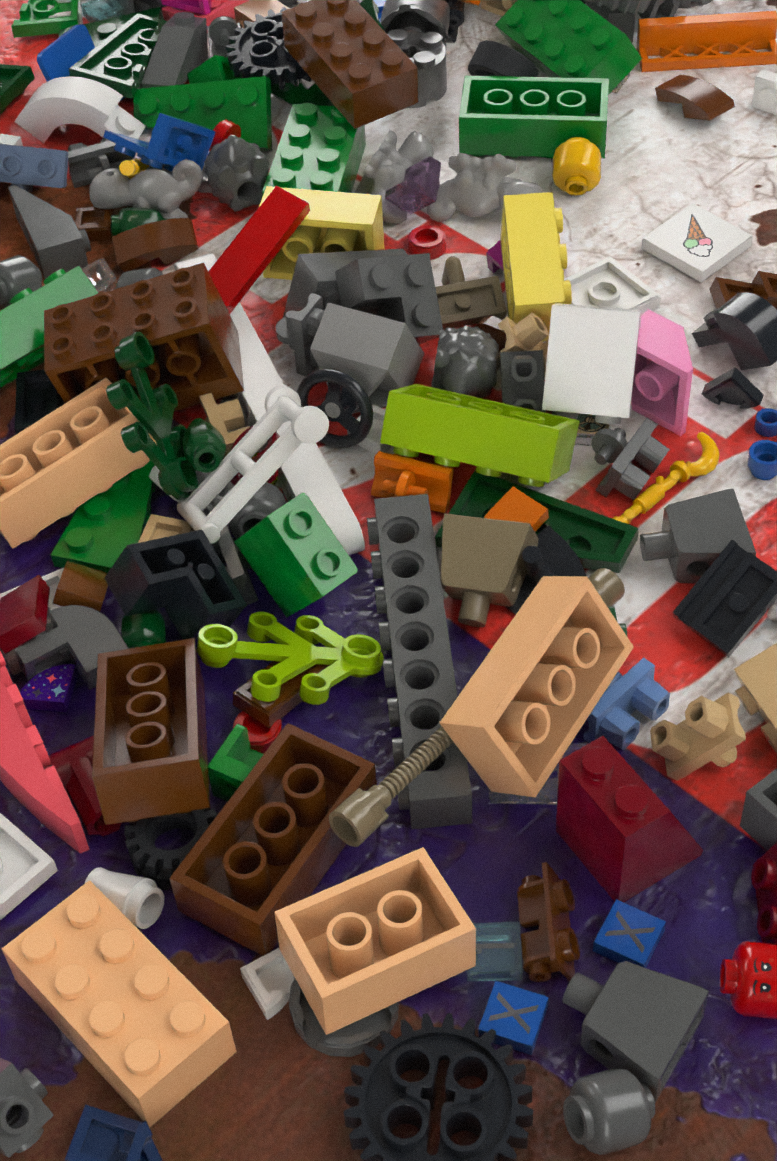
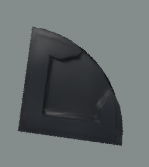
(733, 389)

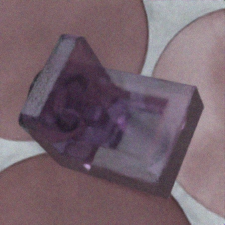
(418, 188)

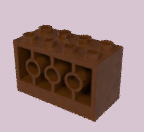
(178, 314)

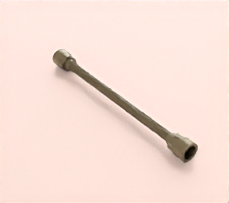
(365, 810)

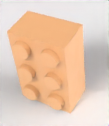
(375, 939)

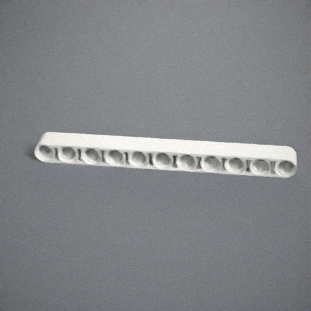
(305, 468)

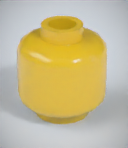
(577, 166)

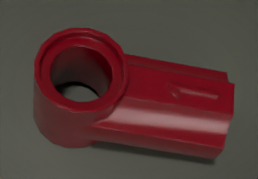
(75, 771)

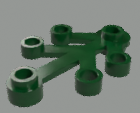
(154, 417)

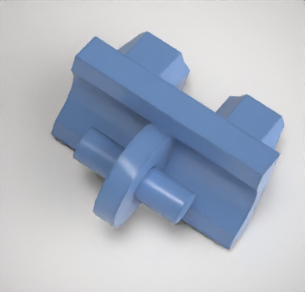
(623, 696)

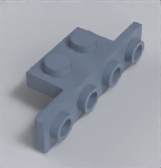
(33, 166)

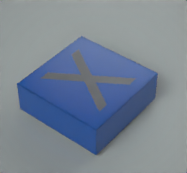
(629, 935)
(514, 1016)

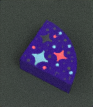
(51, 689)

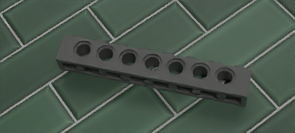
(420, 657)

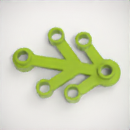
(353, 656)

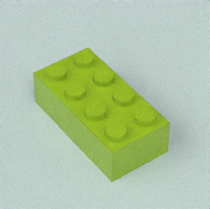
(479, 433)

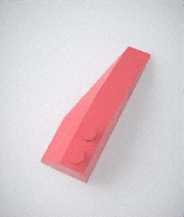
(27, 768)

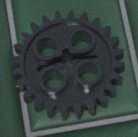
(261, 52)
(384, 1100)

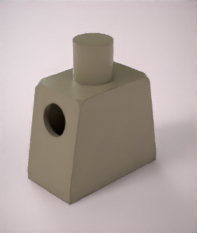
(483, 563)

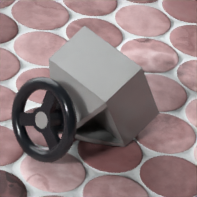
(360, 362)

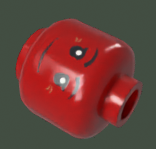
(751, 979)

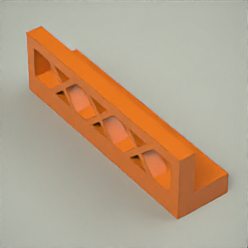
(706, 38)

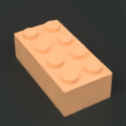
(63, 463)
(537, 685)
(120, 1002)

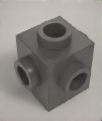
(20, 1109)

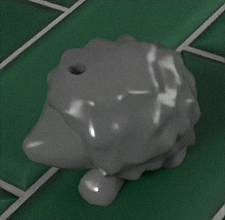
(237, 172)
(466, 361)

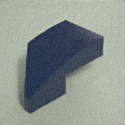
(111, 1138)

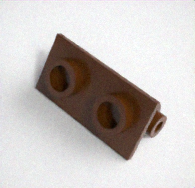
(554, 944)

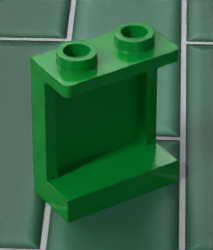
(296, 555)

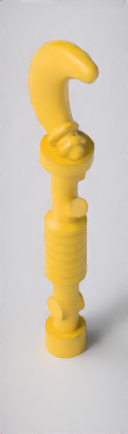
(132, 167)
(680, 472)

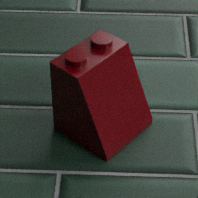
(618, 822)

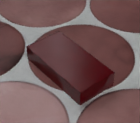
(23, 613)

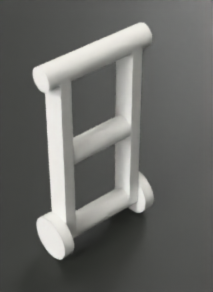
(281, 405)

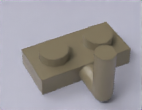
(467, 301)

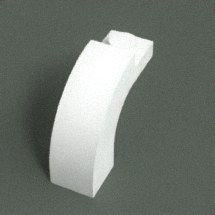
(77, 102)

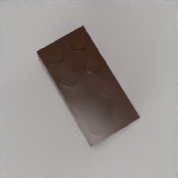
(350, 59)
(150, 732)
(270, 839)

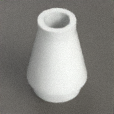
(132, 895)

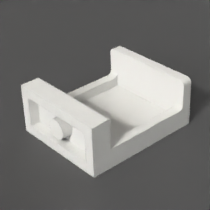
(591, 362)

